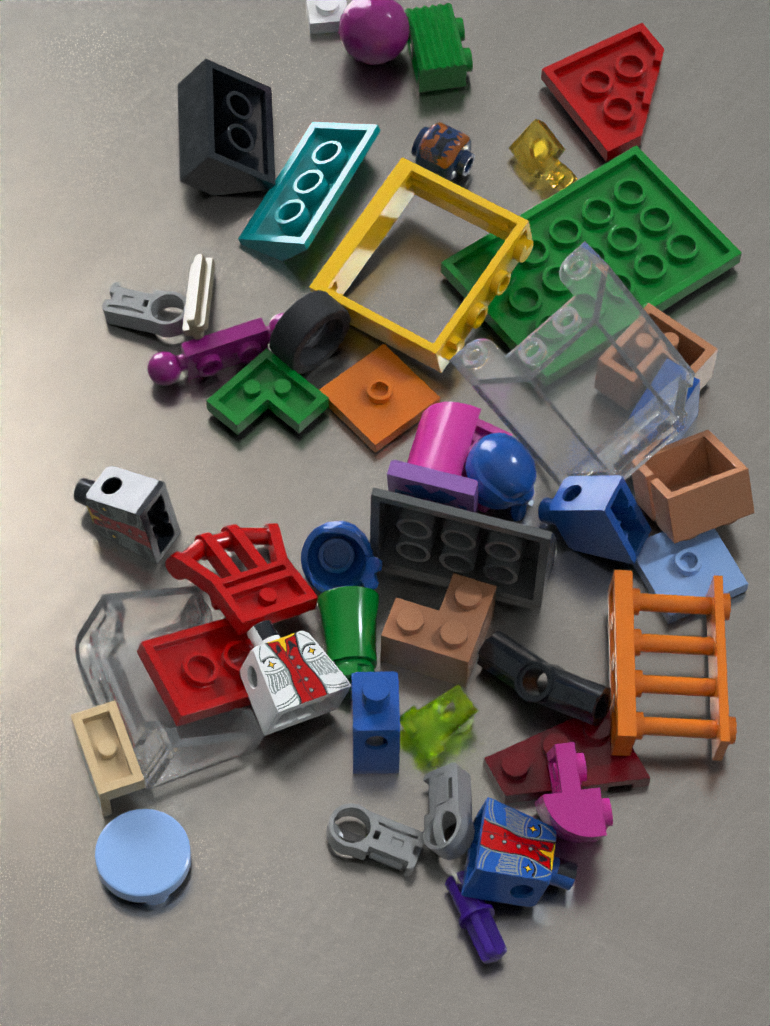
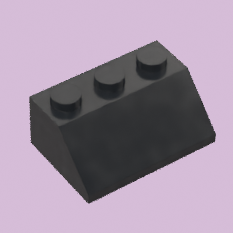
(225, 131)

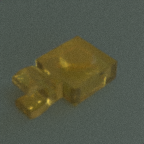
(539, 153)

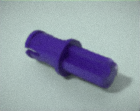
(478, 920)

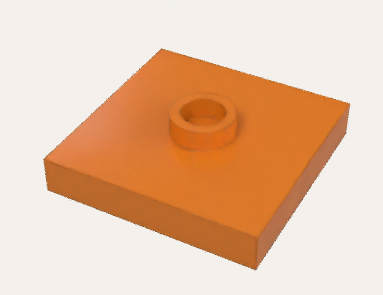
(379, 397)

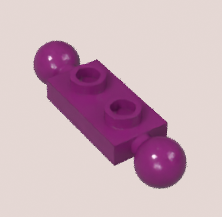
(213, 352)

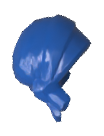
(503, 473)
(339, 557)

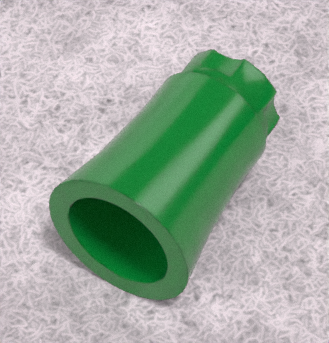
(350, 627)

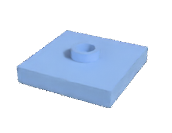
(687, 567)

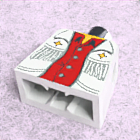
(289, 678)

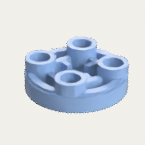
(143, 856)

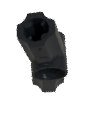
(564, 690)

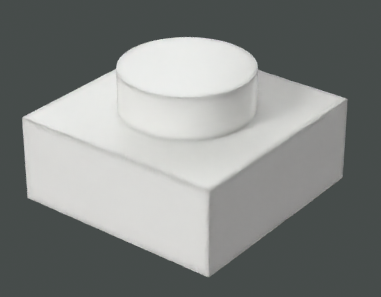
(324, 15)

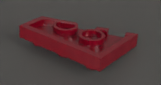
(523, 770)

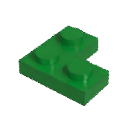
(264, 386)

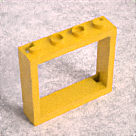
(376, 221)

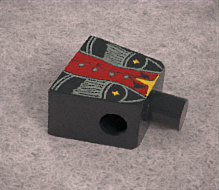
(131, 511)

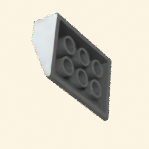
(446, 540)

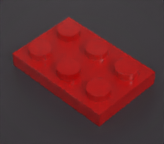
(198, 670)

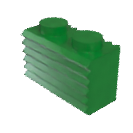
(437, 48)

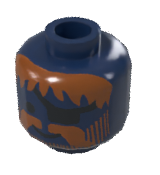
(443, 151)

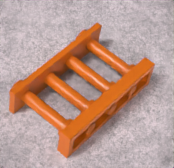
(630, 683)

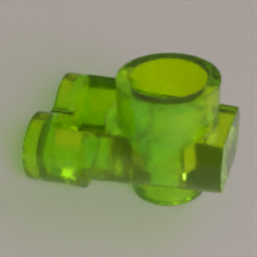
(429, 726)

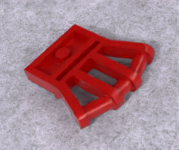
(247, 597)

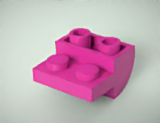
(447, 436)
(573, 812)

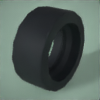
(310, 331)

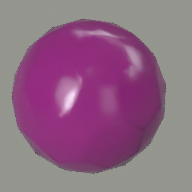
(374, 30)

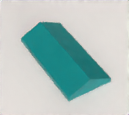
(308, 188)

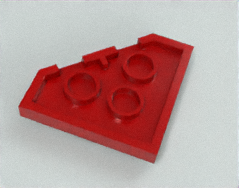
(609, 88)

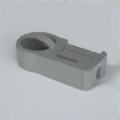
(141, 309)
(449, 804)
(386, 839)

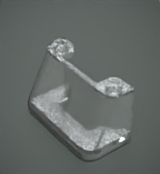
(114, 671)

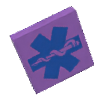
(433, 485)

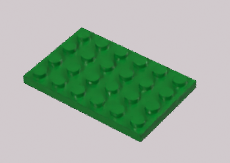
(629, 218)

